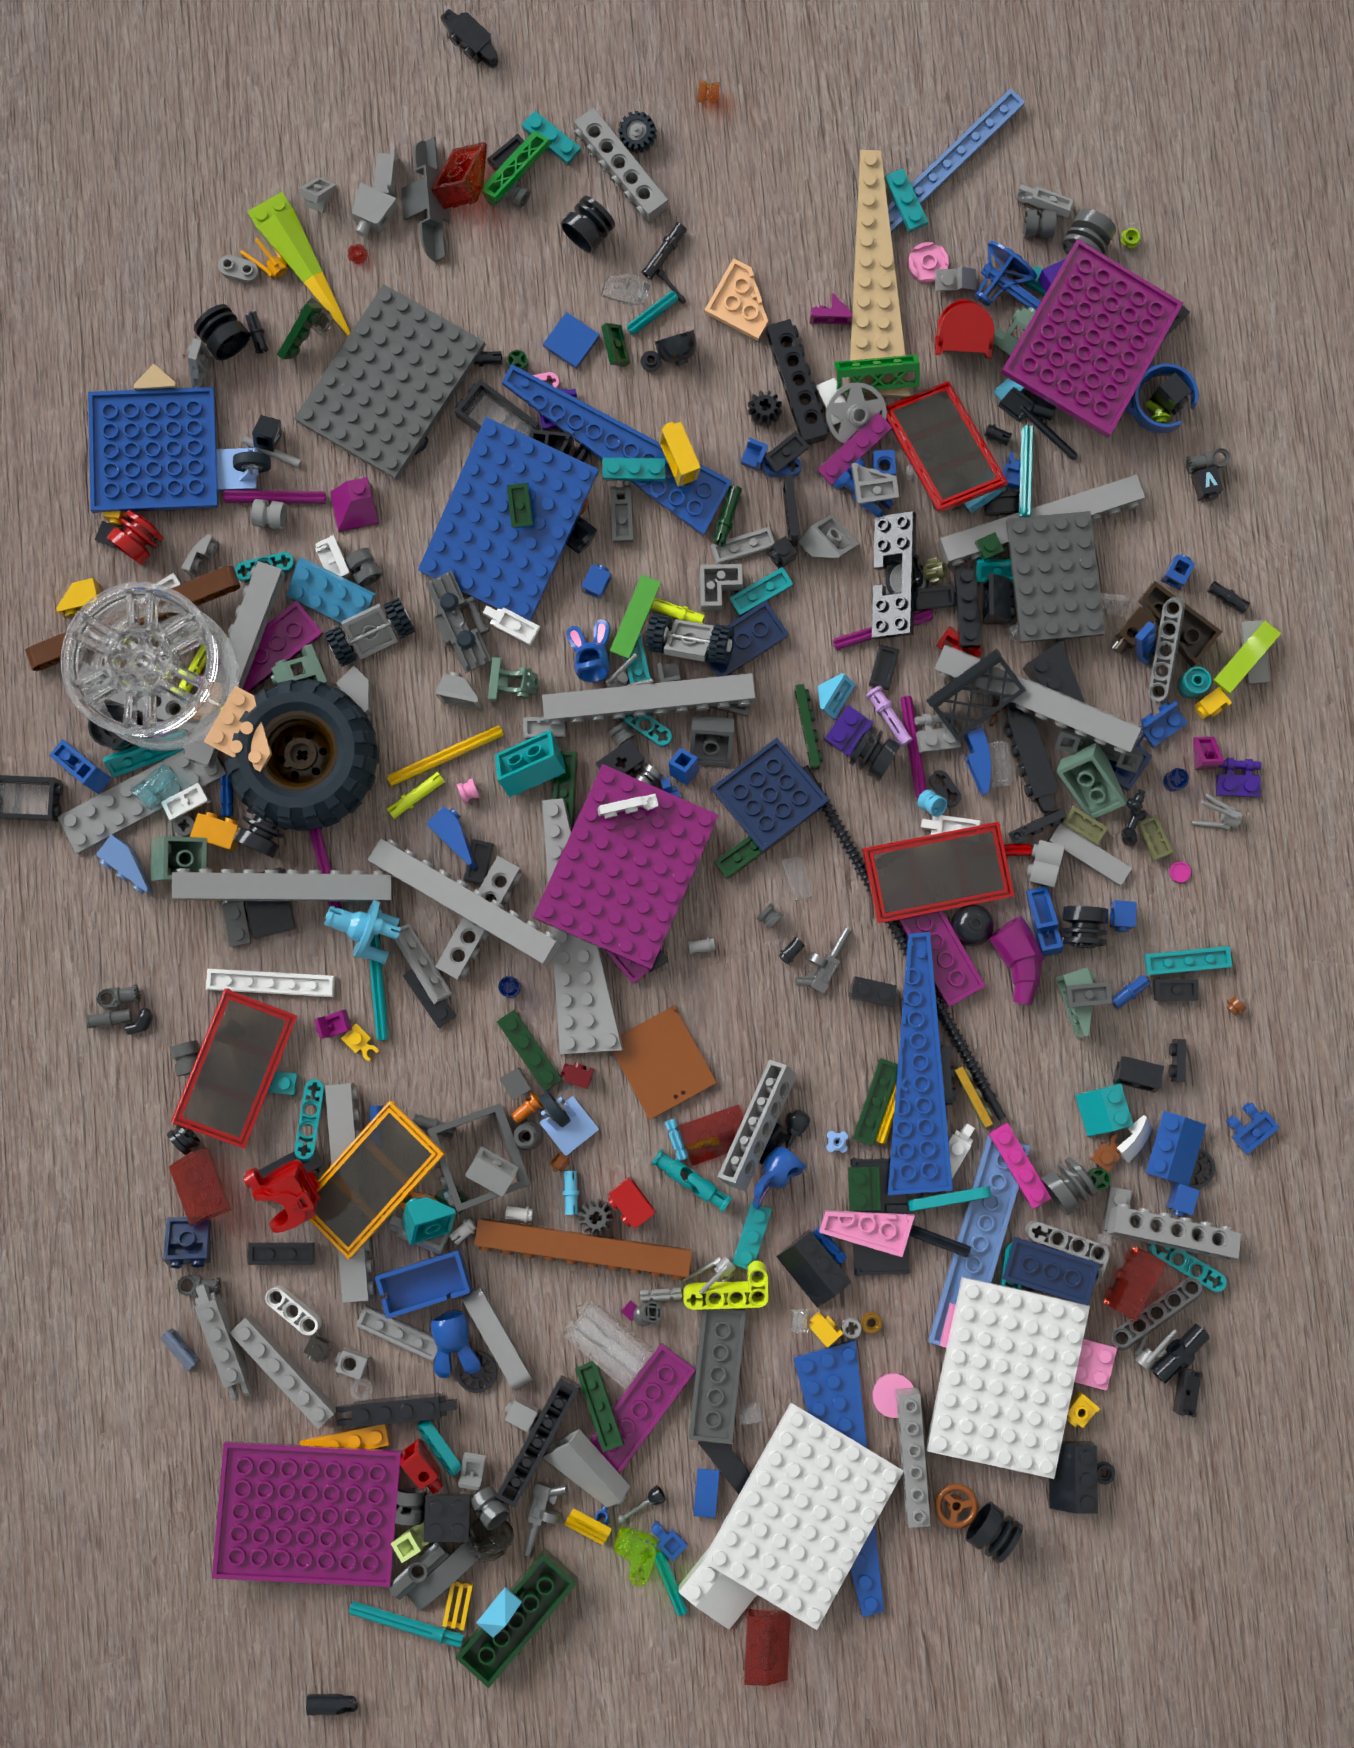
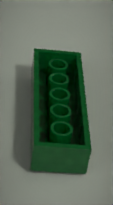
(541, 1591)

